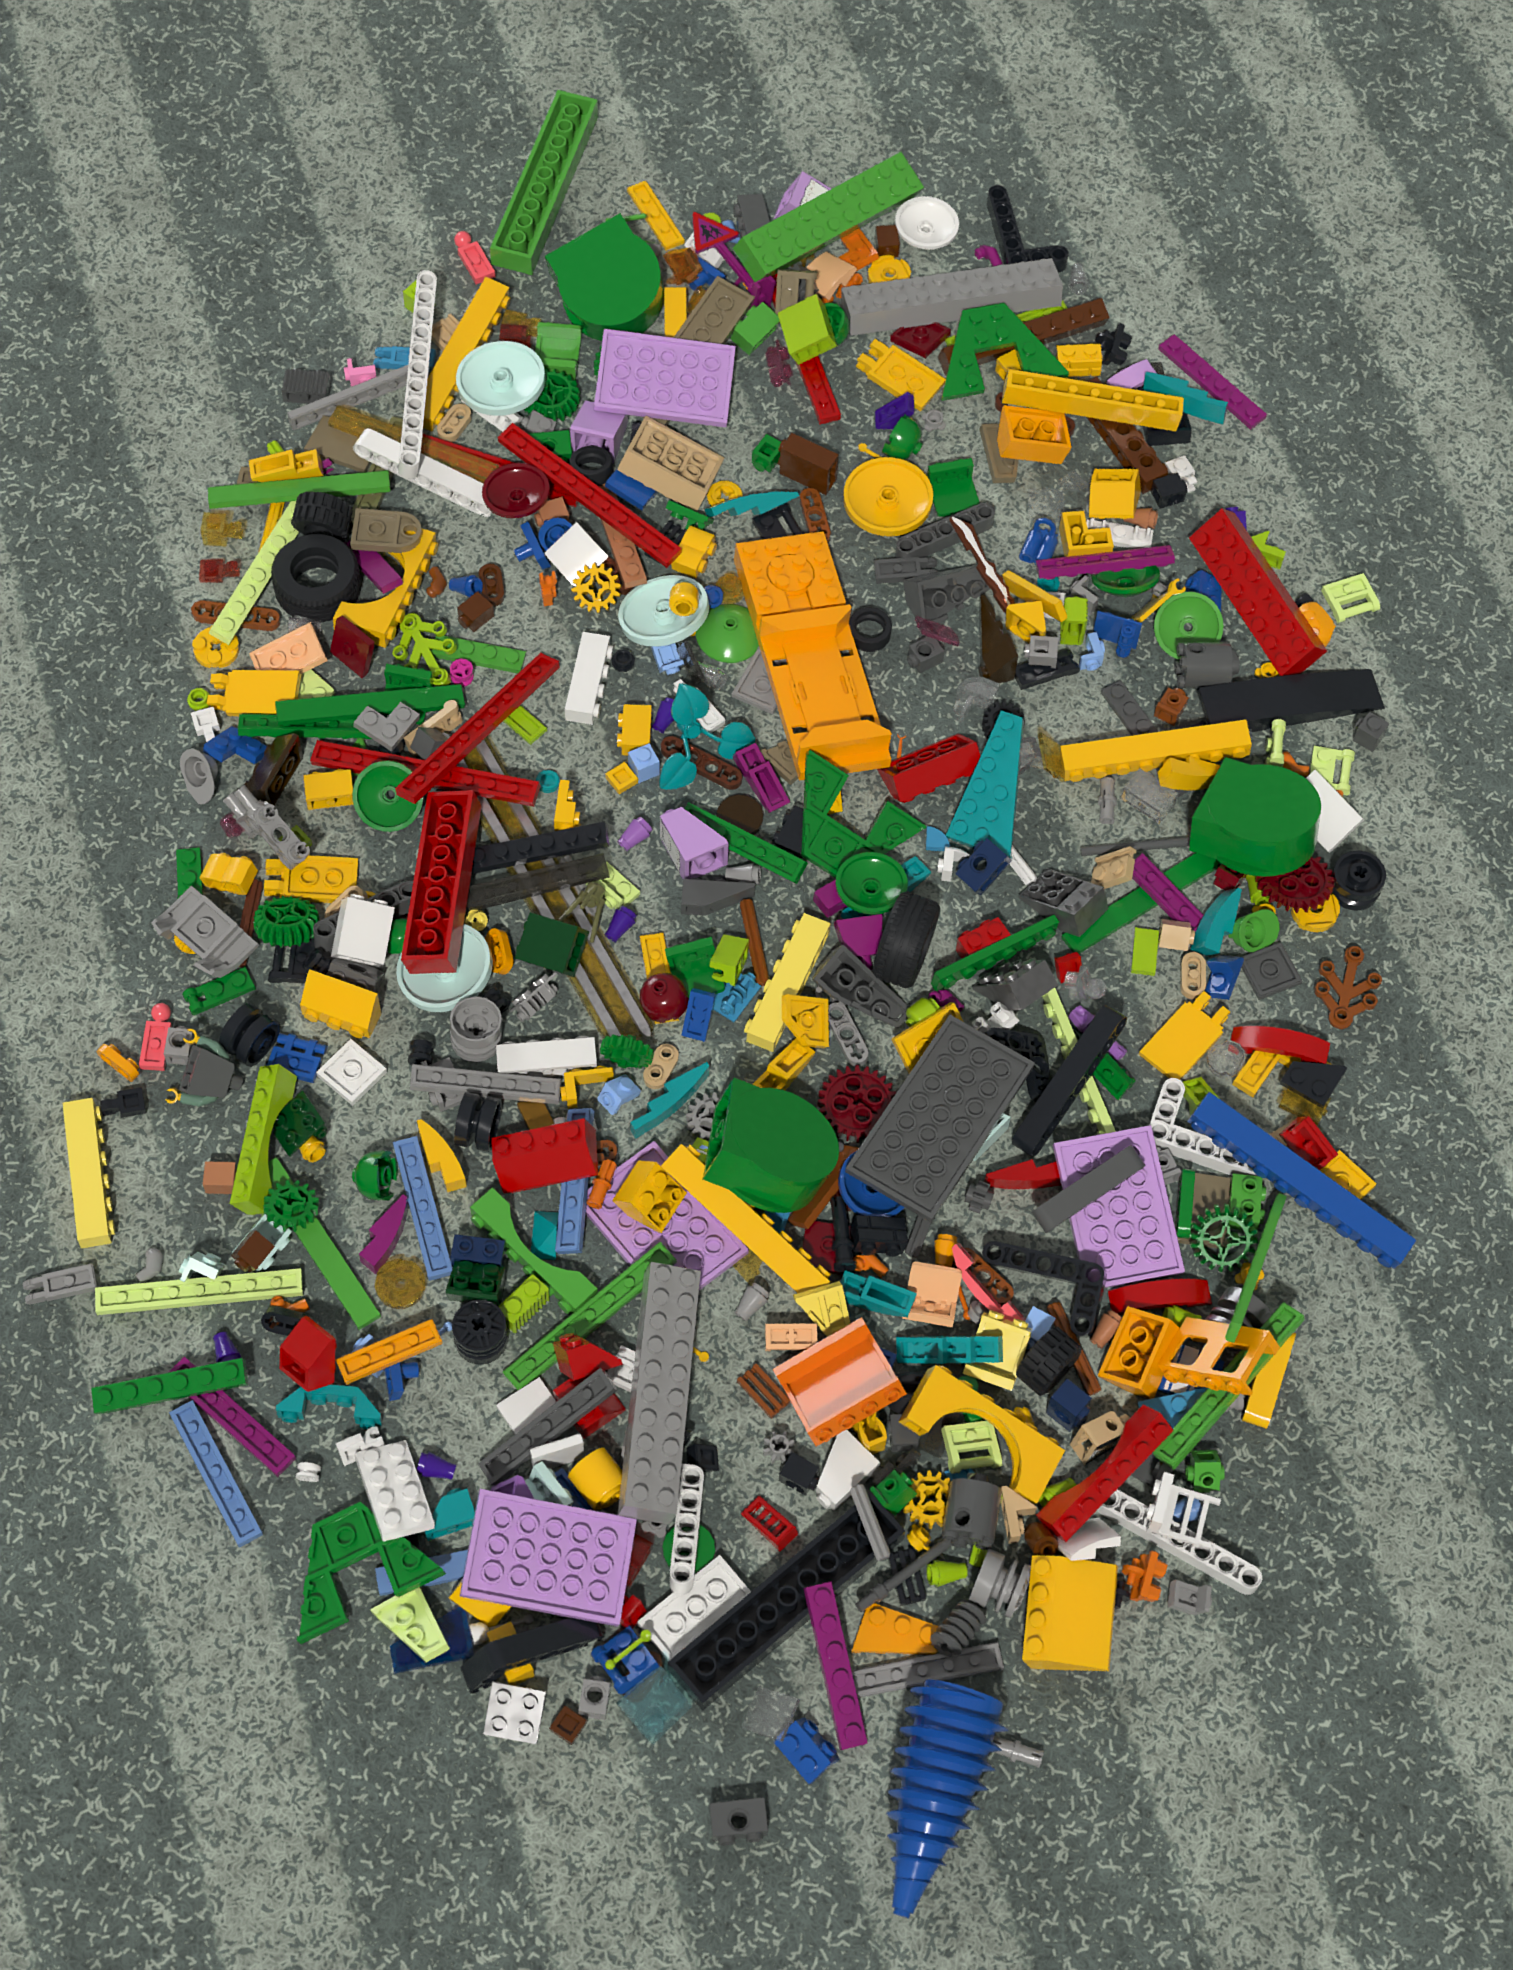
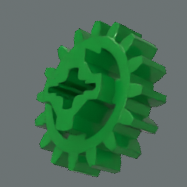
(626, 1051)
(291, 1205)

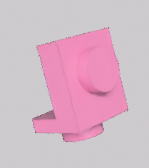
(358, 374)

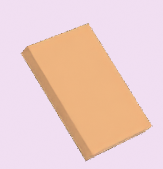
(292, 652)

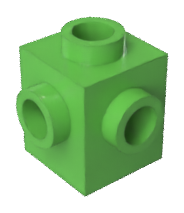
(1205, 1470)

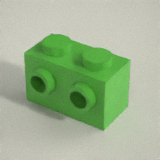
(755, 328)
(1247, 1194)

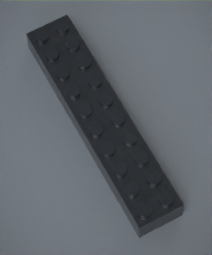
(778, 1606)

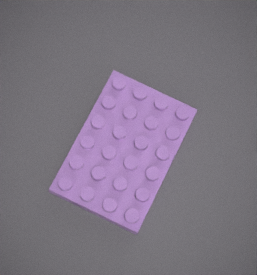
(664, 378)
(1132, 1224)
(690, 1236)
(548, 1557)

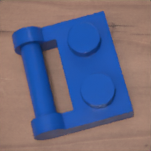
(638, 1661)

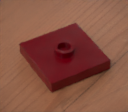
(921, 339)
(352, 646)
(818, 1244)

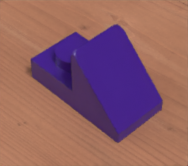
(889, 414)

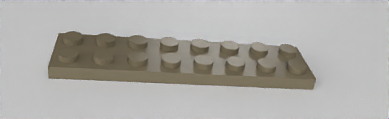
(715, 316)

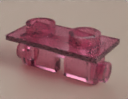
(777, 357)

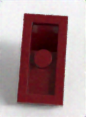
(1228, 878)

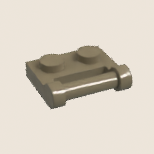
(788, 287)

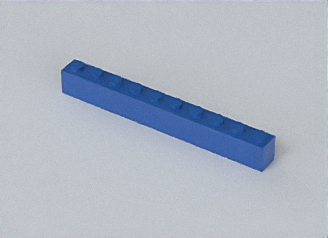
(1301, 1181)

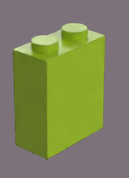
(807, 329)

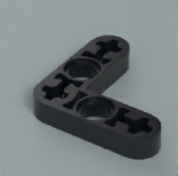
(1026, 1047)

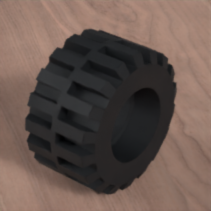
(322, 515)
(1048, 1361)

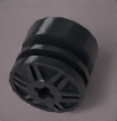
(481, 1345)

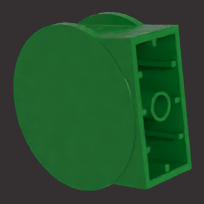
(608, 280)
(1257, 819)
(769, 1147)

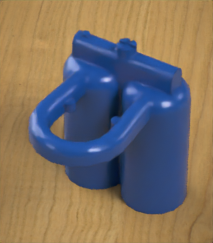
(1039, 543)

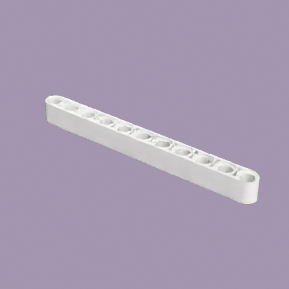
(417, 375)

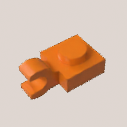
(548, 587)

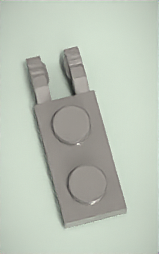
(62, 1284)

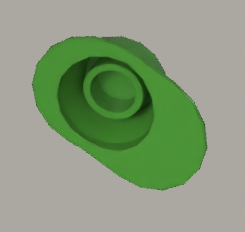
(1256, 930)

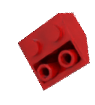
(309, 1355)

